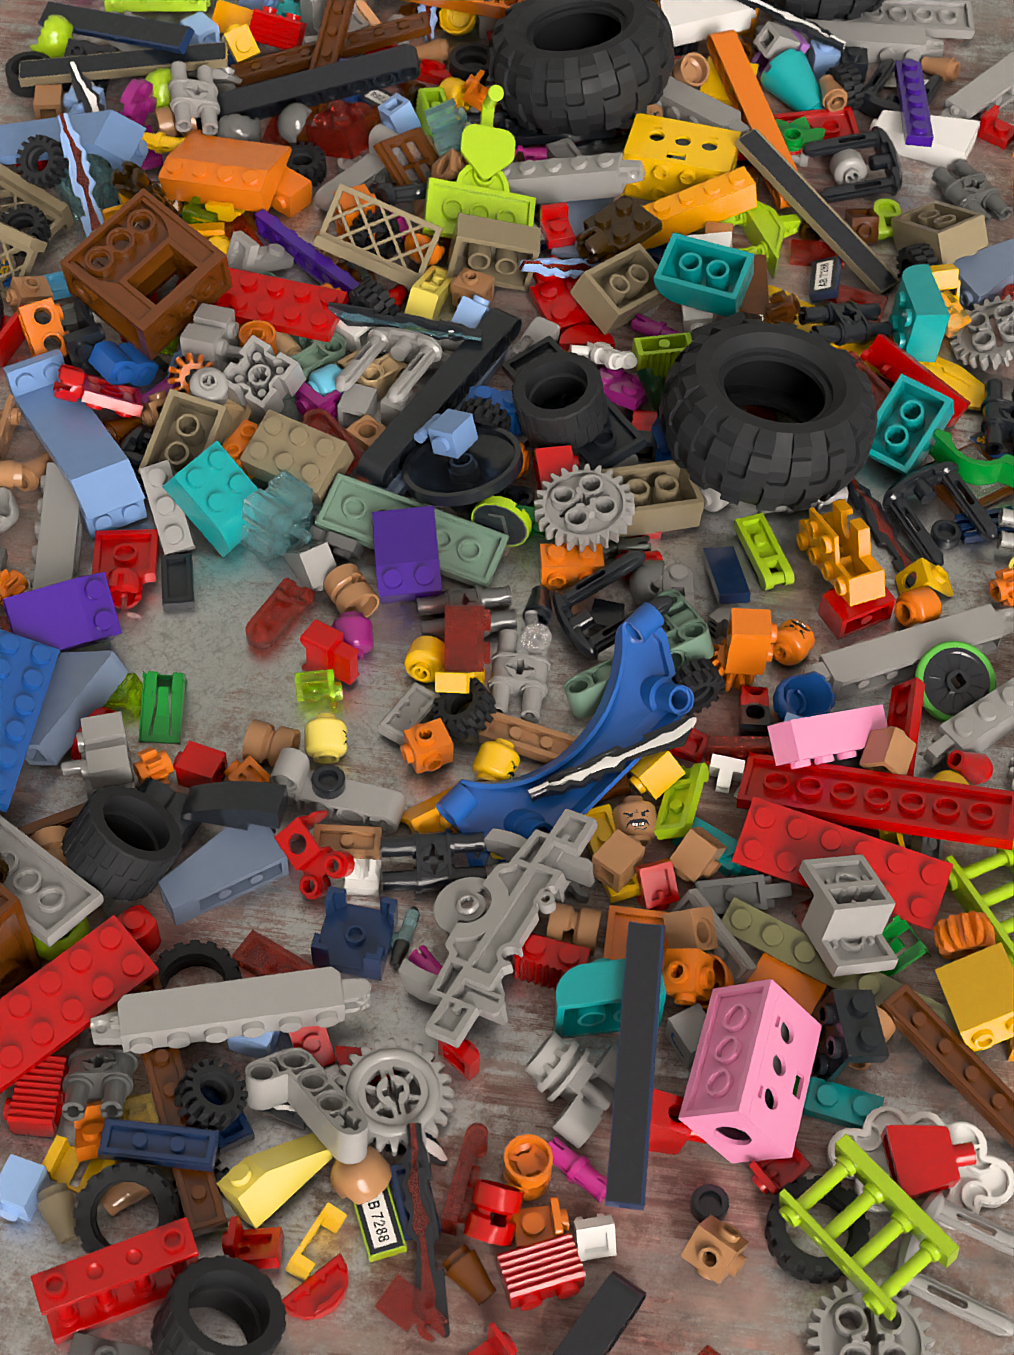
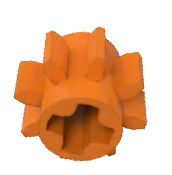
(11, 584)
(1002, 587)
(153, 765)

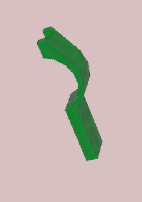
(972, 470)

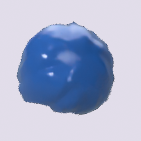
(803, 696)

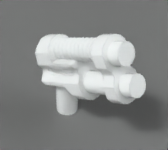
(605, 354)

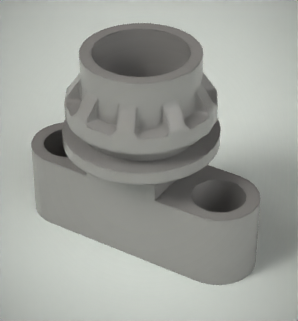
(586, 1088)

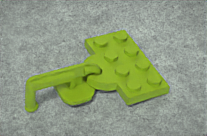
(487, 152)

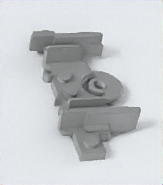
(480, 941)

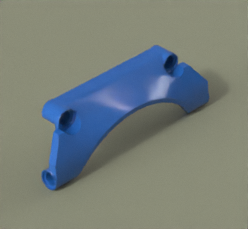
(632, 705)

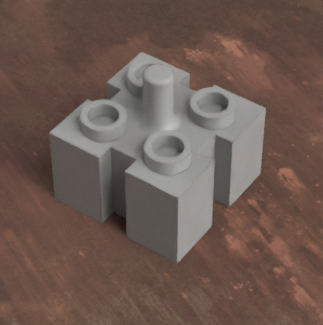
(212, 336)
(262, 377)
(103, 753)

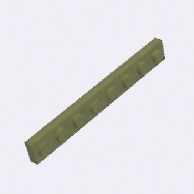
(797, 951)

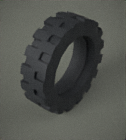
(196, 955)
(100, 1183)
(792, 1257)

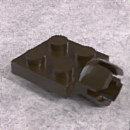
(133, 179)
(616, 229)

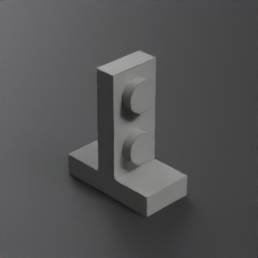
(248, 256)

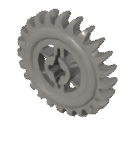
(382, 1061)

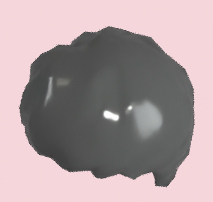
(239, 128)

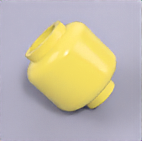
(325, 738)

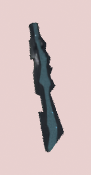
(438, 330)

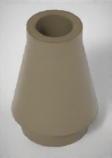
(57, 1208)

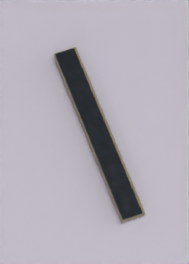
(120, 64)
(817, 212)

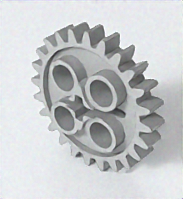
(977, 341)
(588, 499)
(833, 1339)

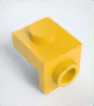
(240, 42)

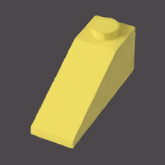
(429, 293)
(271, 1177)

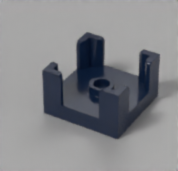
(355, 936)

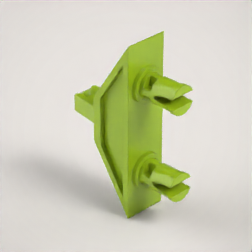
(765, 231)

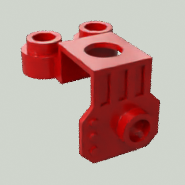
(314, 861)

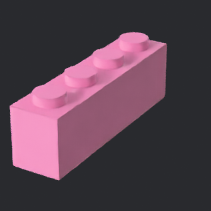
(824, 736)

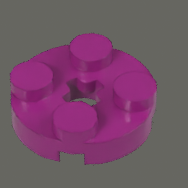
(138, 100)

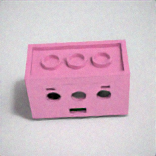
(751, 1072)

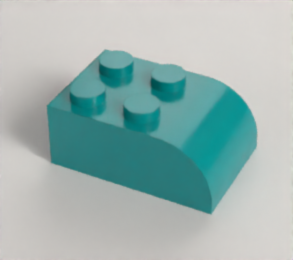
(704, 275)
(919, 314)
(908, 425)
(212, 496)
(591, 999)

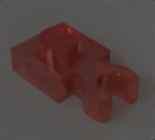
(406, 1306)

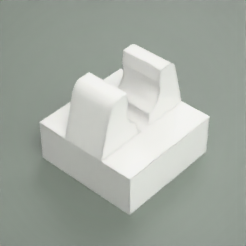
(726, 770)
(364, 878)
(595, 1237)

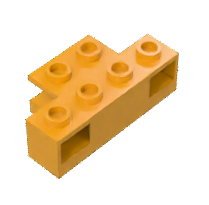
(842, 553)

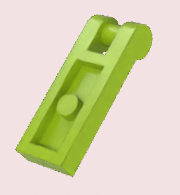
(763, 551)
(681, 802)

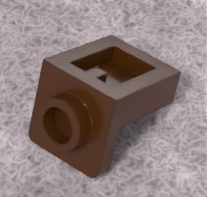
(864, 223)

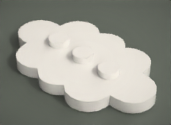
(984, 1184)

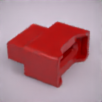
(328, 651)

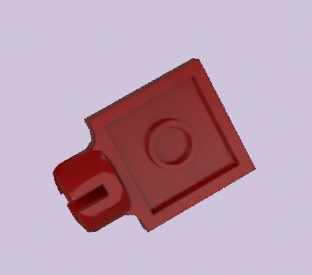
(556, 303)
(97, 392)
(127, 560)

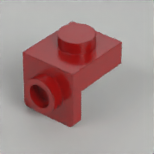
(775, 1173)
(254, 1246)

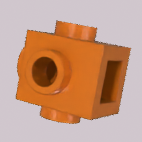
(427, 746)
(688, 975)

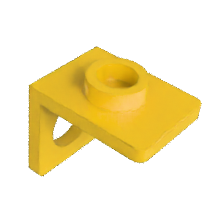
(926, 574)

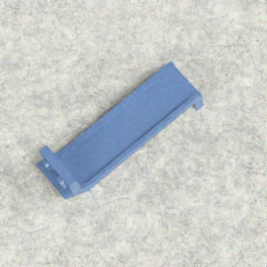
(101, 134)
(78, 445)

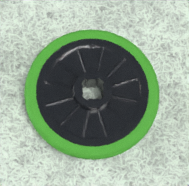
(950, 660)

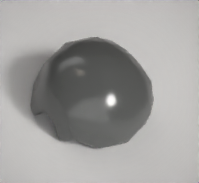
(292, 121)
(642, 580)

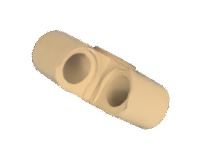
(379, 374)

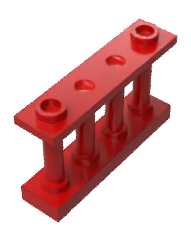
(114, 1280)

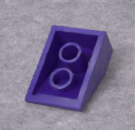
(406, 554)
(65, 613)

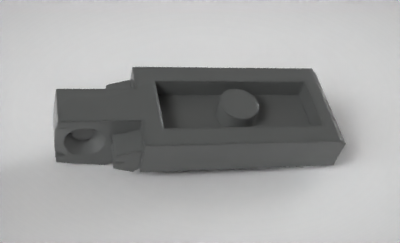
(753, 890)

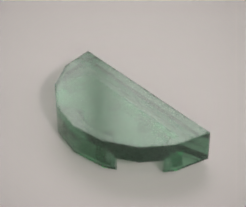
(652, 385)

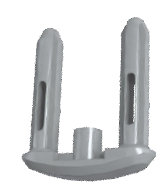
(399, 344)
(974, 1310)

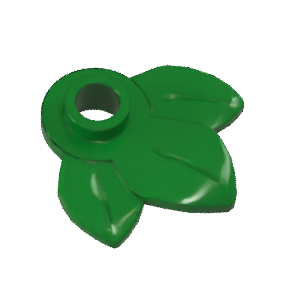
(799, 133)

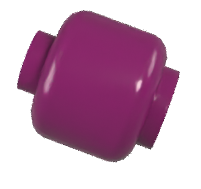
(357, 631)

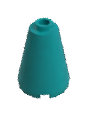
(793, 81)

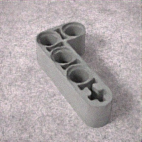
(366, 169)
(357, 806)
(314, 1095)

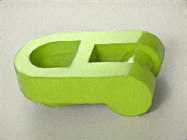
(886, 210)

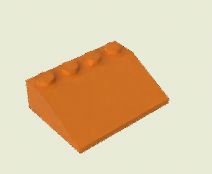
(224, 171)

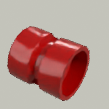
(497, 1198)

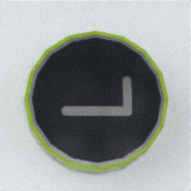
(503, 516)

